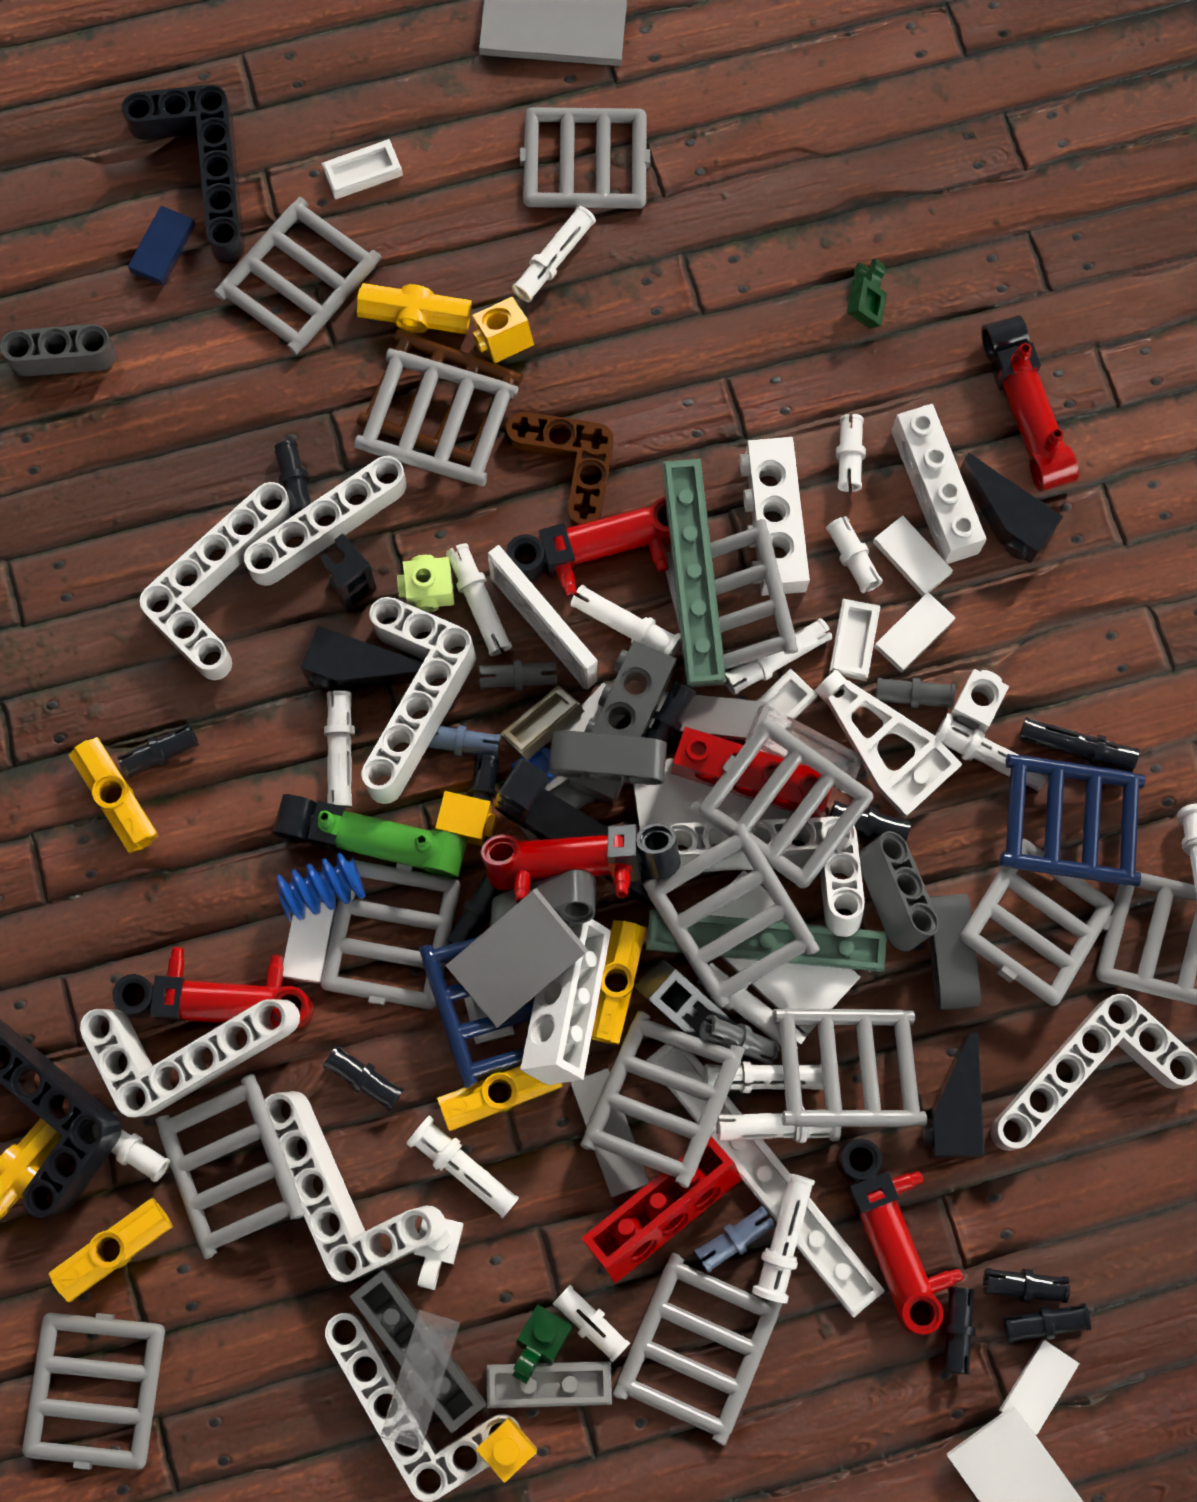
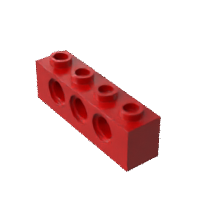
(703, 756)
(659, 1213)

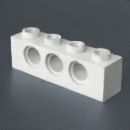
(777, 459)
(938, 484)
(566, 1013)

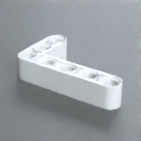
(210, 574)
(420, 694)
(835, 892)
(187, 1061)
(1084, 1063)
(336, 1199)
(384, 1383)

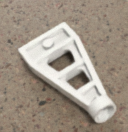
(919, 776)

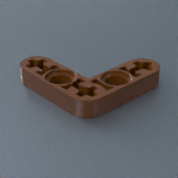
(585, 455)

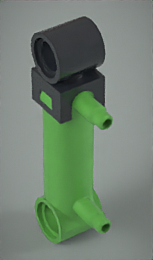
(335, 829)

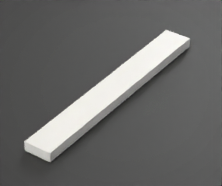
(768, 1182)

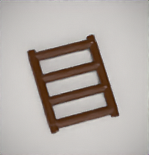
(441, 353)

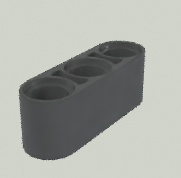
(44, 341)
(607, 757)
(898, 891)
(568, 893)
(951, 960)

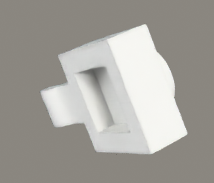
(437, 1252)

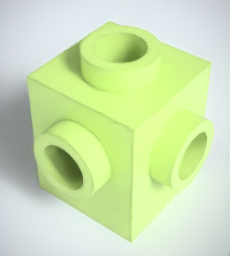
(426, 583)

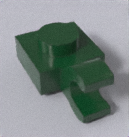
(866, 296)
(540, 1339)

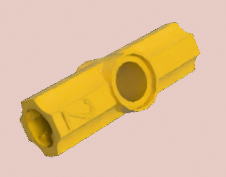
(414, 308)
(126, 813)
(623, 958)
(474, 1104)
(23, 1161)
(90, 1266)

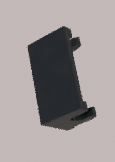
(352, 577)

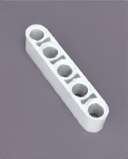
(320, 537)

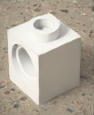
(971, 714)

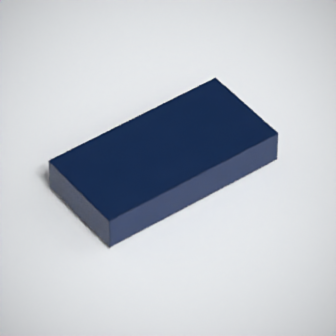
(161, 245)

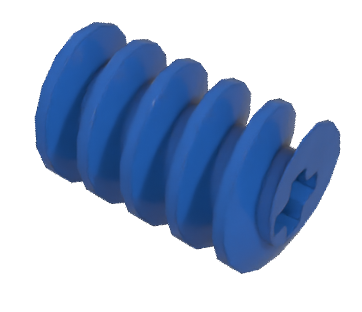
(319, 887)

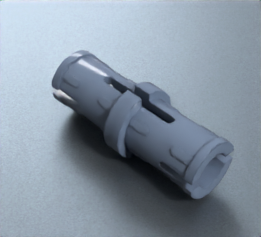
(465, 741)
(735, 1239)

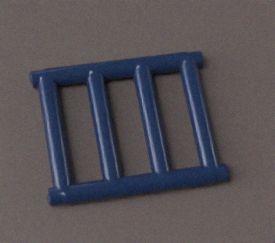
(1051, 861)
(458, 1033)

